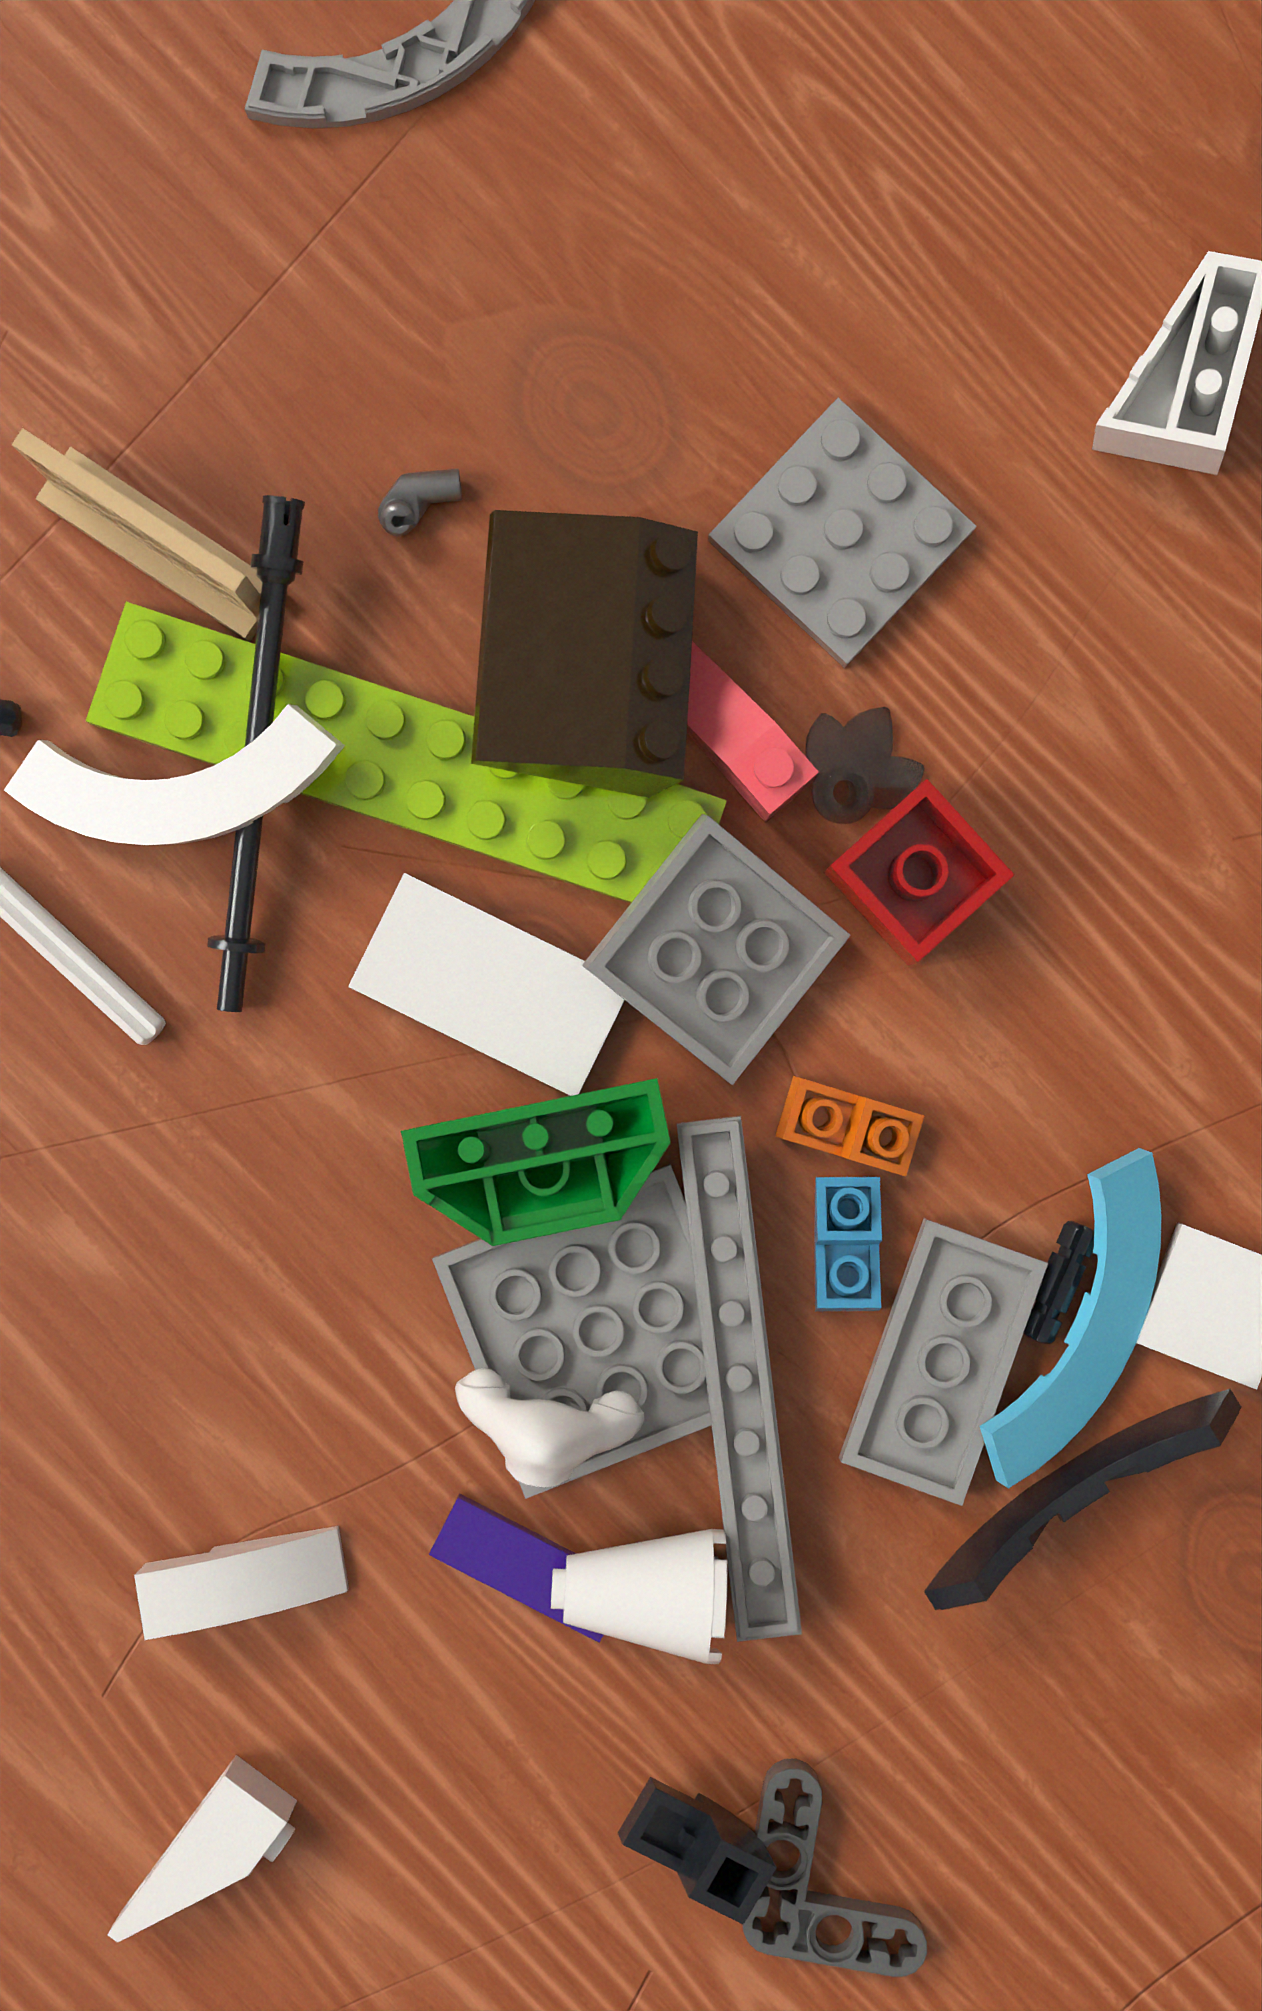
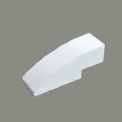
(240, 1581)

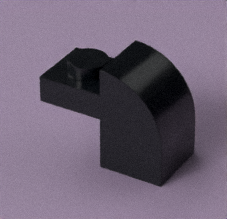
(704, 1843)

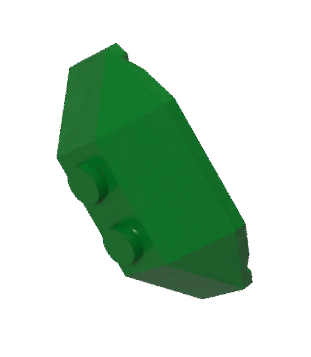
(541, 1162)

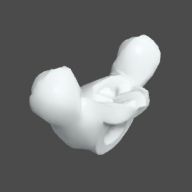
(544, 1436)

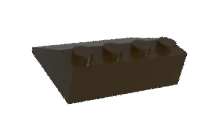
(586, 649)

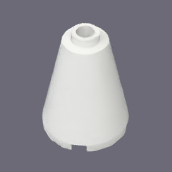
(650, 1593)

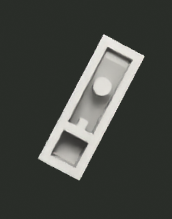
(216, 1847)

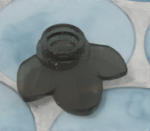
(862, 760)

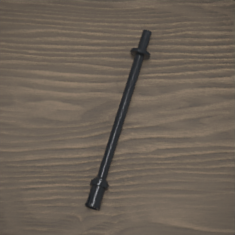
(276, 570)

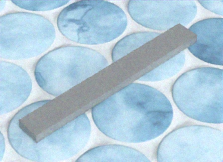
(739, 1378)

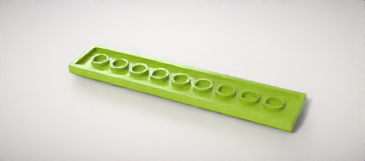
(399, 758)

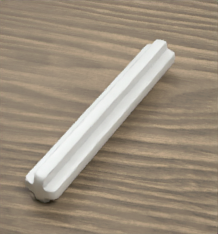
(77, 963)

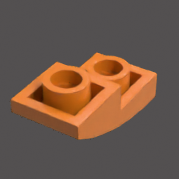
(849, 1126)

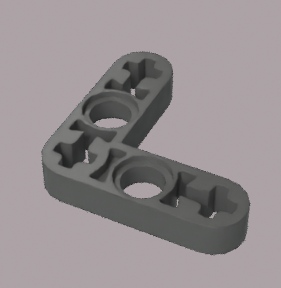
(806, 1908)

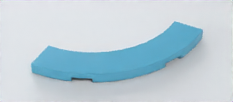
(1103, 1331)

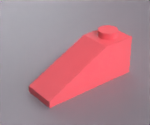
(743, 740)

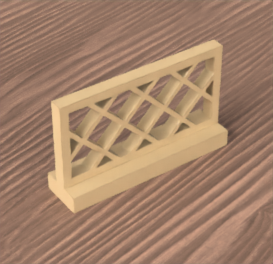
(146, 535)

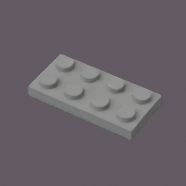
(942, 1361)

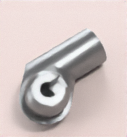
(413, 495)

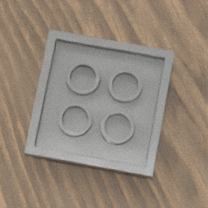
(841, 532)
(716, 949)

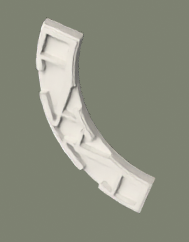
(182, 807)

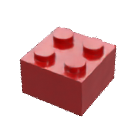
(918, 873)

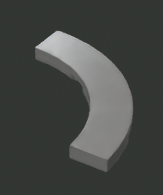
(386, 81)

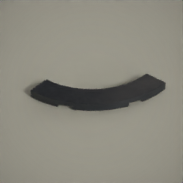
(1012, 1532)

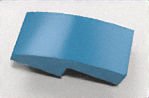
(847, 1243)

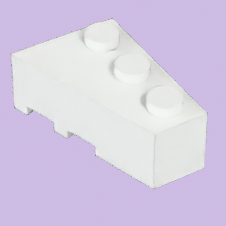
(1191, 376)

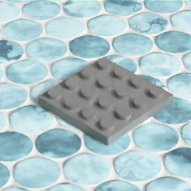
(592, 1317)

